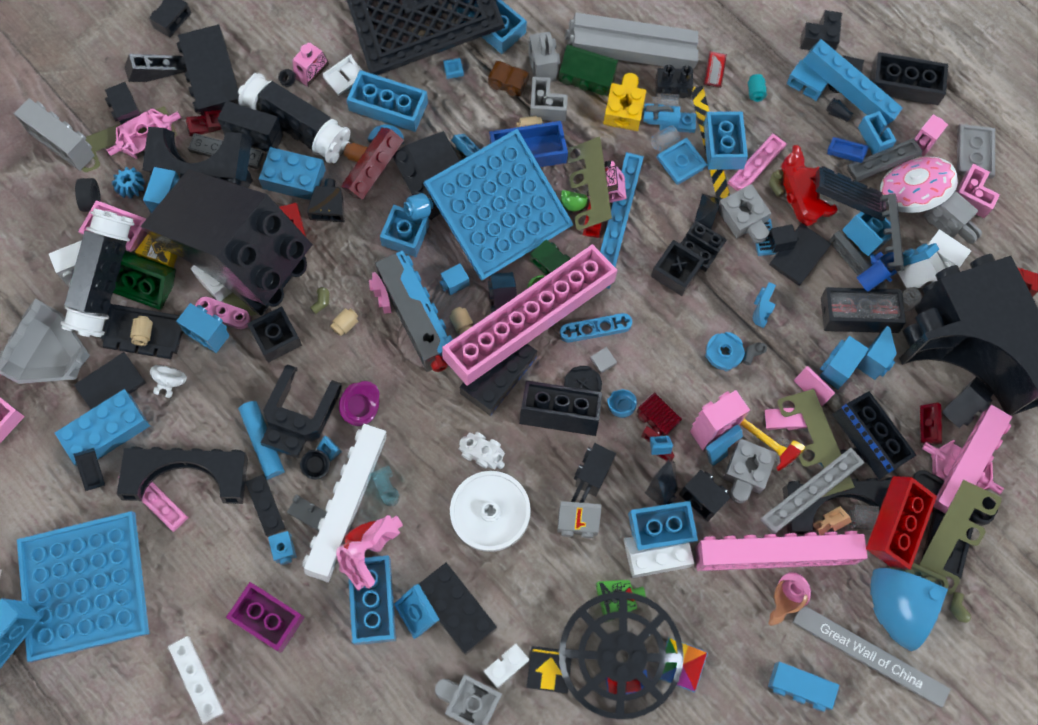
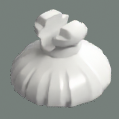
(167, 378)

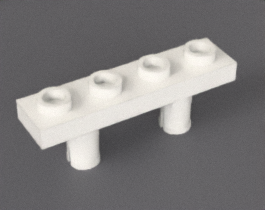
(196, 680)

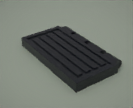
(850, 192)
(164, 335)

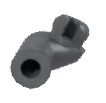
(752, 351)

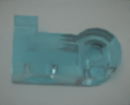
(388, 493)

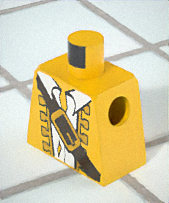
(153, 251)

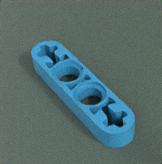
(596, 329)

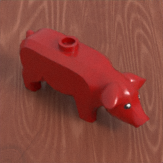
(801, 189)

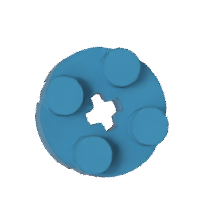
(722, 361)

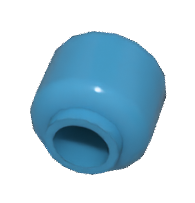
(418, 206)

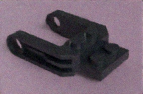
(288, 429)

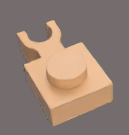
(832, 520)

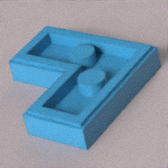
(718, 449)

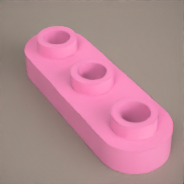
(229, 316)

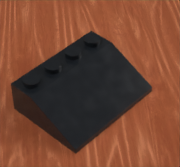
(423, 161)

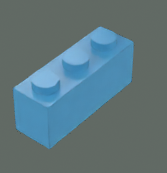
(803, 686)

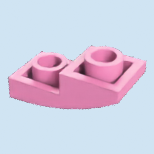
(380, 291)
(776, 420)

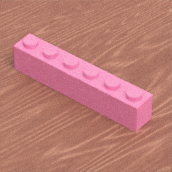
(975, 454)

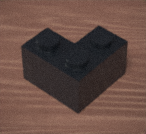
(827, 30)
(501, 289)
(971, 399)

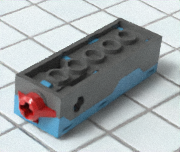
(414, 309)

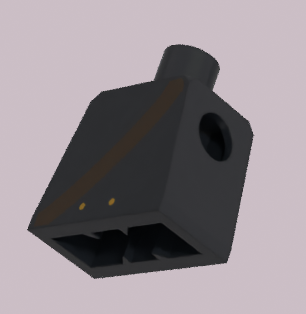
(327, 203)

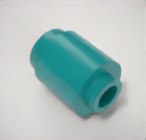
(757, 87)

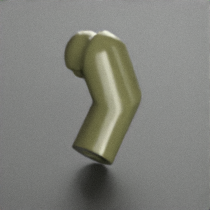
(775, 182)
(323, 300)
(958, 609)

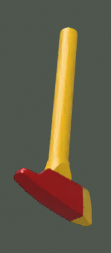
(786, 455)

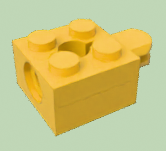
(625, 104)

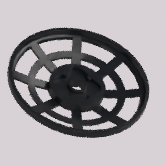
(609, 647)

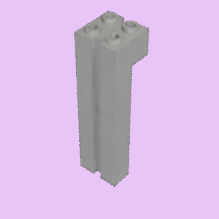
(633, 40)

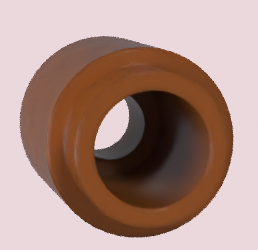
(354, 151)

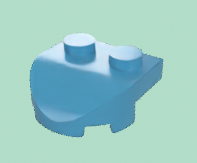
(764, 306)

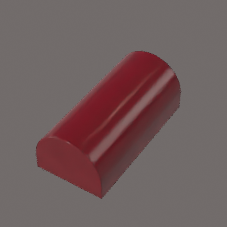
(931, 423)

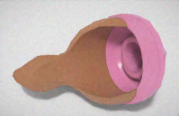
(789, 596)

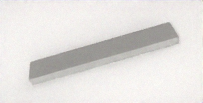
(812, 491)

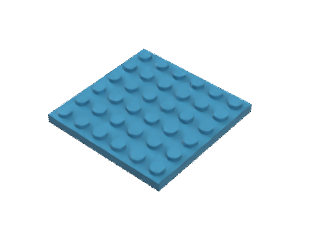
(498, 204)
(83, 586)

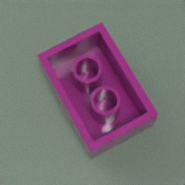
(265, 617)

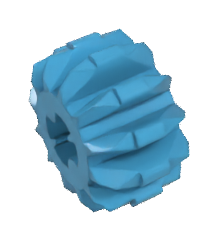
(128, 182)

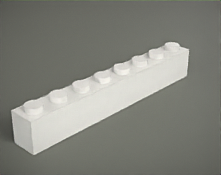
(345, 502)

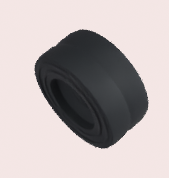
(86, 193)

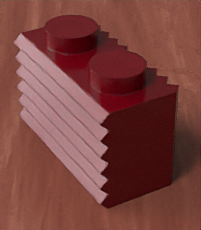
(658, 415)

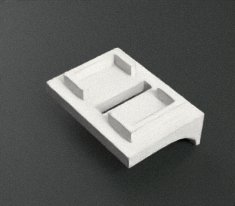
(336, 80)

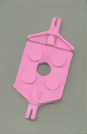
(127, 134)
(944, 459)

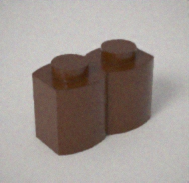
(508, 78)

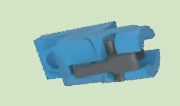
(669, 115)

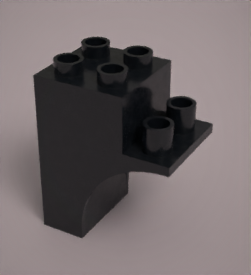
(231, 236)
(984, 325)

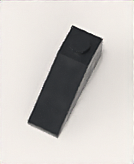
(152, 67)

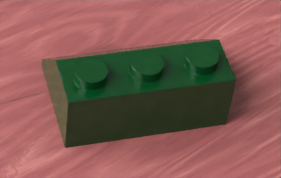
(588, 70)
(144, 280)

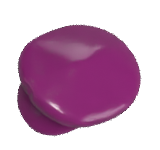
(359, 403)

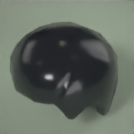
(315, 464)
(981, 518)

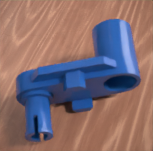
(878, 271)

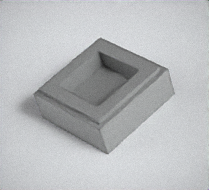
(603, 360)

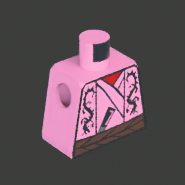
(309, 64)
(615, 182)

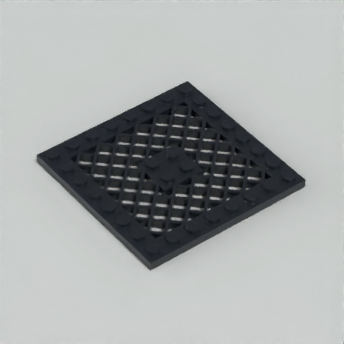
(425, 45)

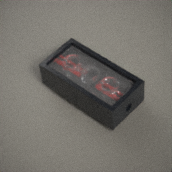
(862, 310)

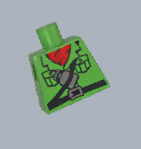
(616, 586)

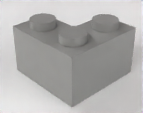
(547, 105)

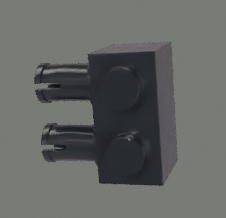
(675, 81)

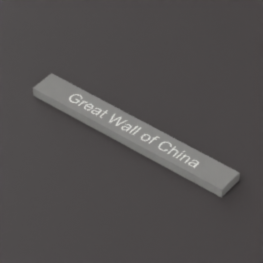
(872, 656)

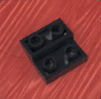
(704, 243)

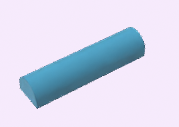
(256, 428)

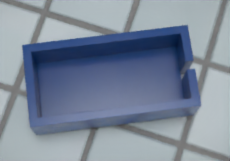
(544, 141)

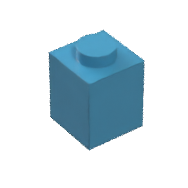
(454, 279)

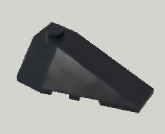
(664, 485)

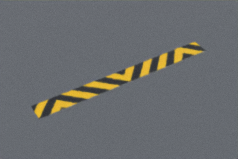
(701, 108)

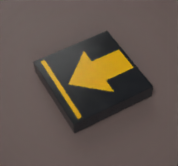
(545, 671)

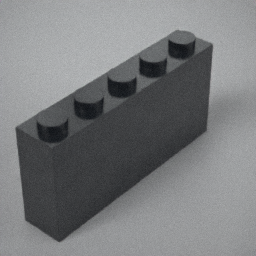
(208, 69)

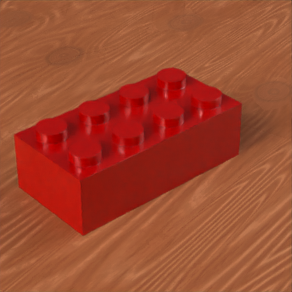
(901, 522)

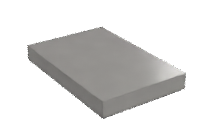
(975, 147)

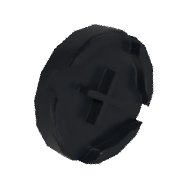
(583, 378)

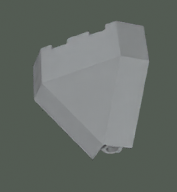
(41, 348)

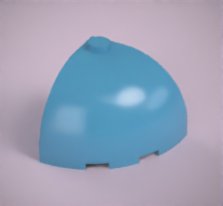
(906, 605)

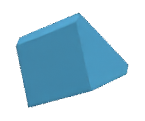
(661, 445)
(329, 447)

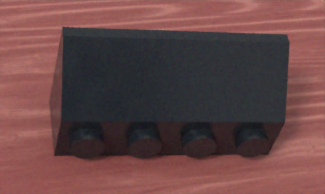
(560, 408)

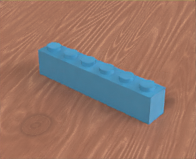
(850, 82)

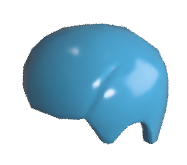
(622, 403)

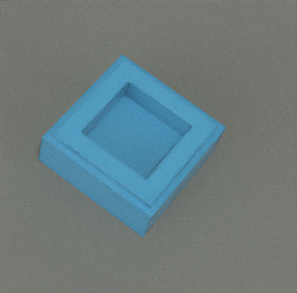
(453, 68)

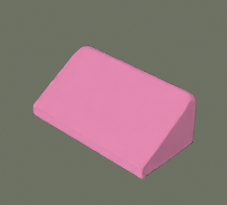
(810, 380)

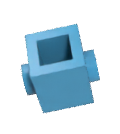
(277, 543)

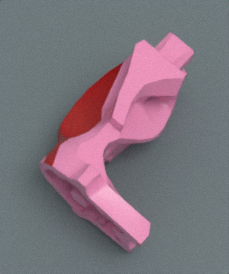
(364, 537)

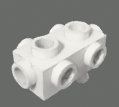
(482, 451)

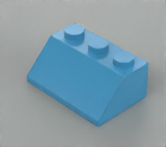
(663, 525)

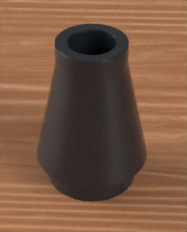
(839, 110)

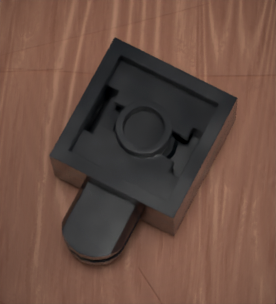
(593, 472)

